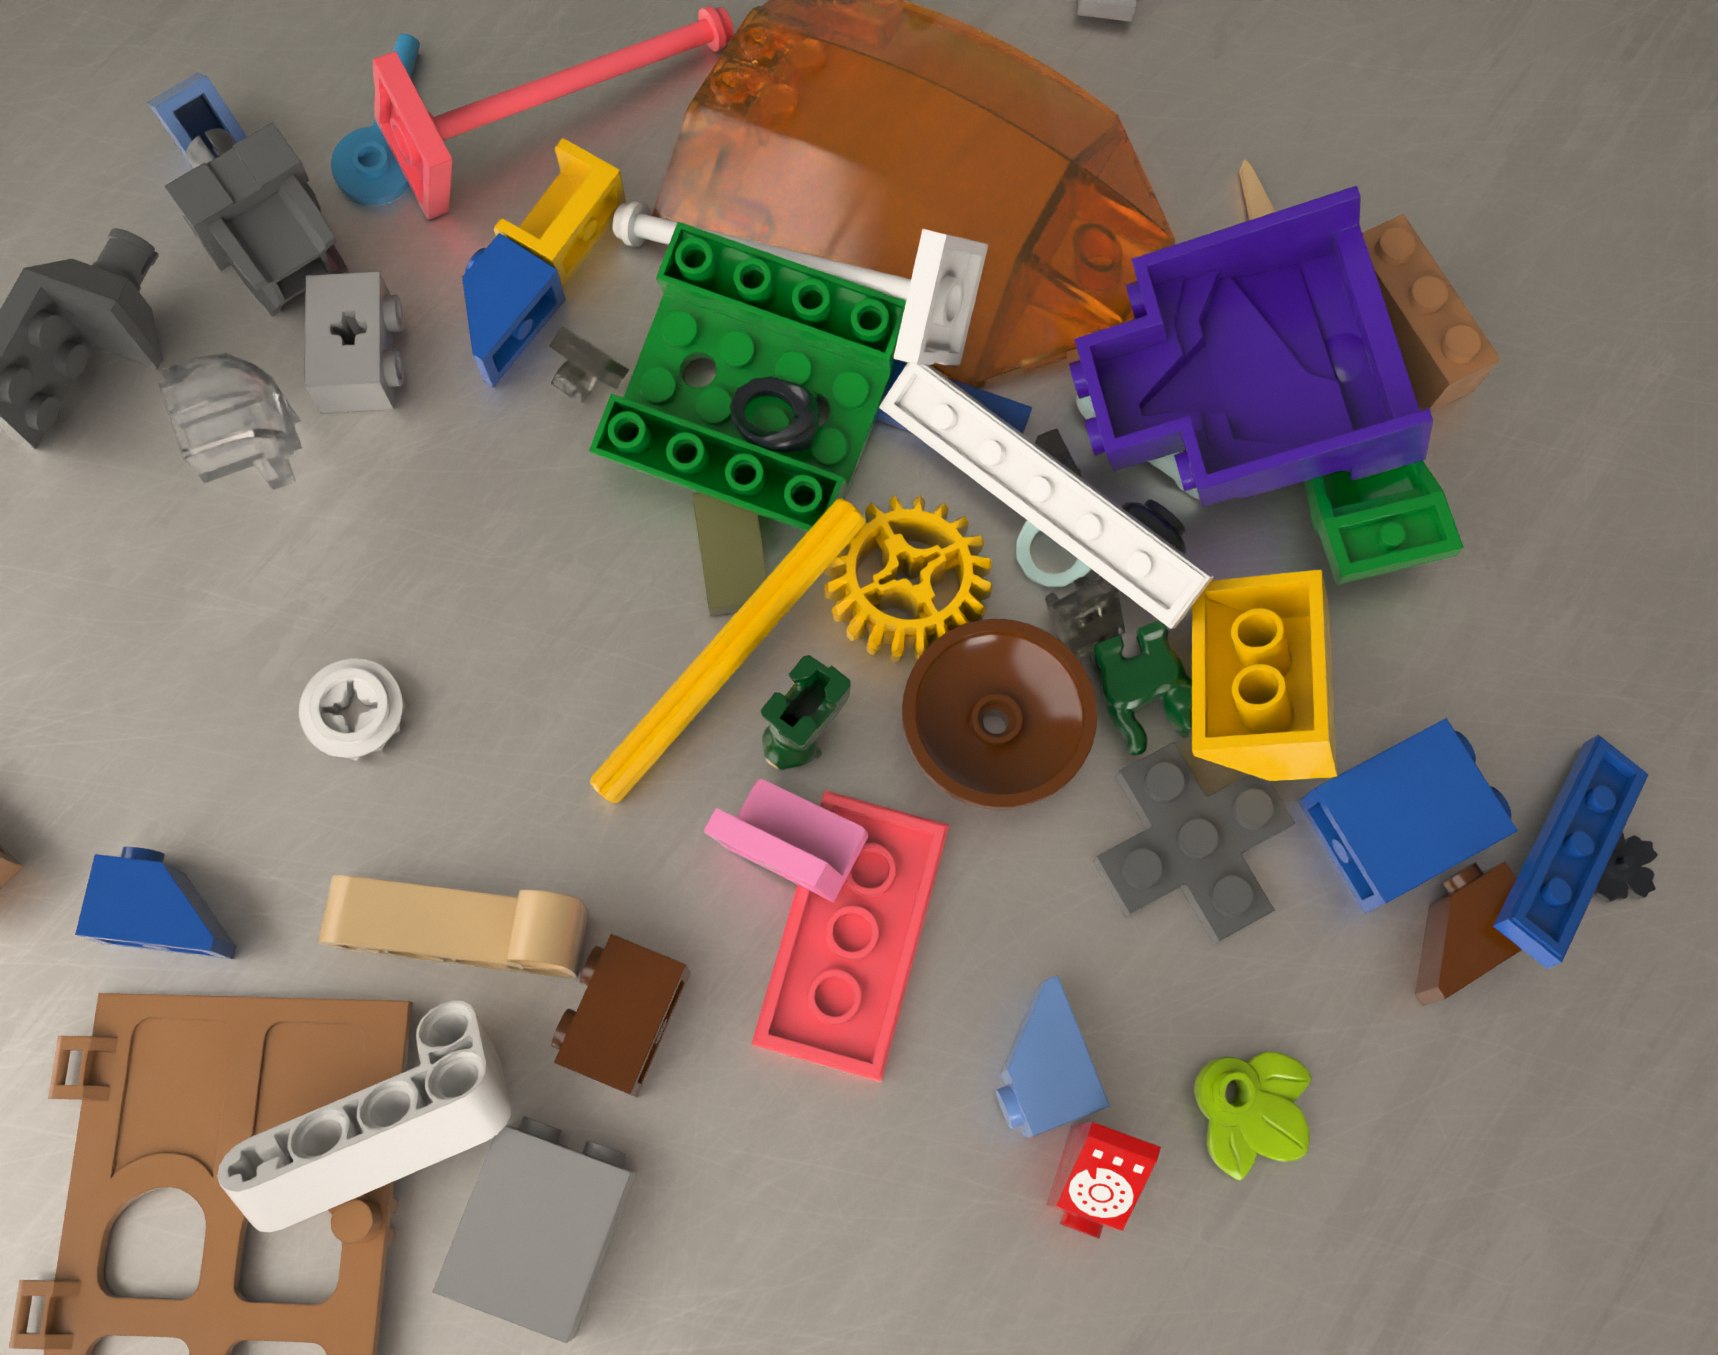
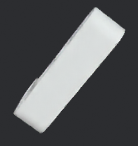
(378, 1132)

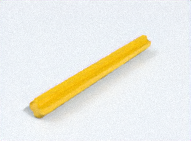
(727, 651)

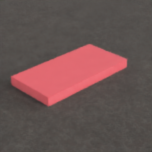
(851, 958)

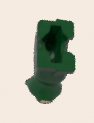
(1141, 680)
(802, 713)

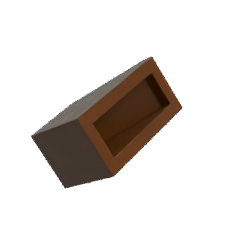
(1461, 934)

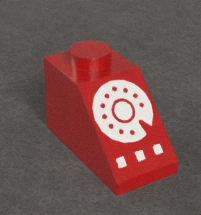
(1100, 1178)

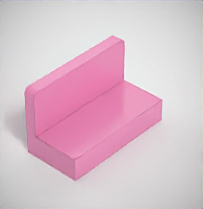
(791, 838)

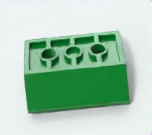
(753, 321)

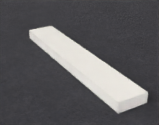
(1047, 493)

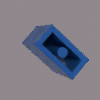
(1407, 815)

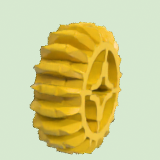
(947, 552)

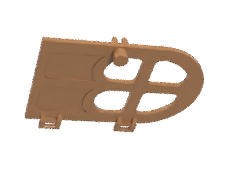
(162, 1104)

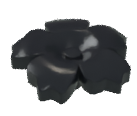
(1625, 871)

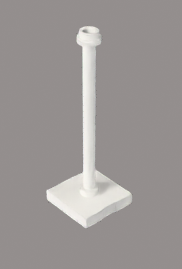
(936, 297)

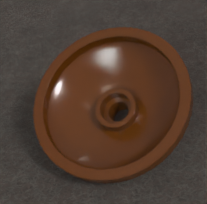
(1005, 673)

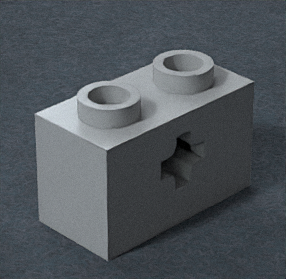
(351, 342)

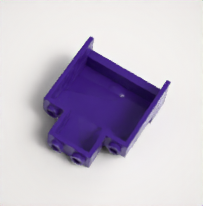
(1256, 359)

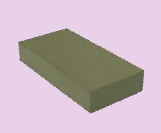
(729, 553)

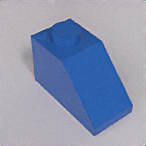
(507, 303)
(149, 906)

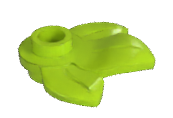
(1261, 1115)

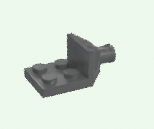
(58, 317)

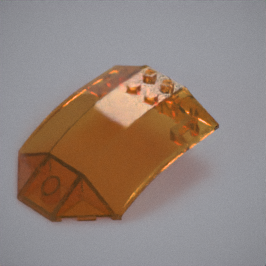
(887, 119)

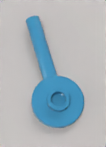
(363, 158)

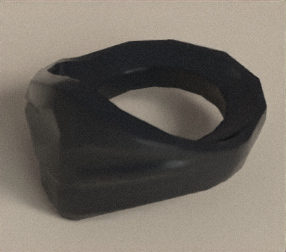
(794, 438)

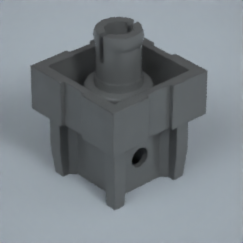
(256, 213)

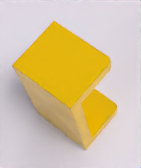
(570, 212)

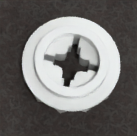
(332, 689)

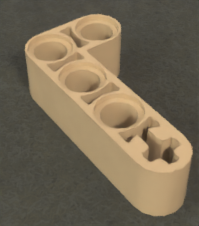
(518, 934)

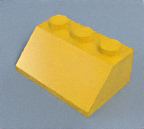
(1264, 676)

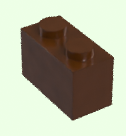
(620, 1014)

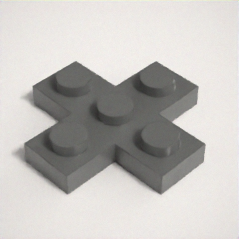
(1193, 843)

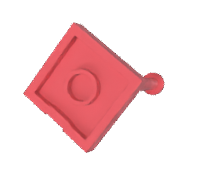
(418, 136)

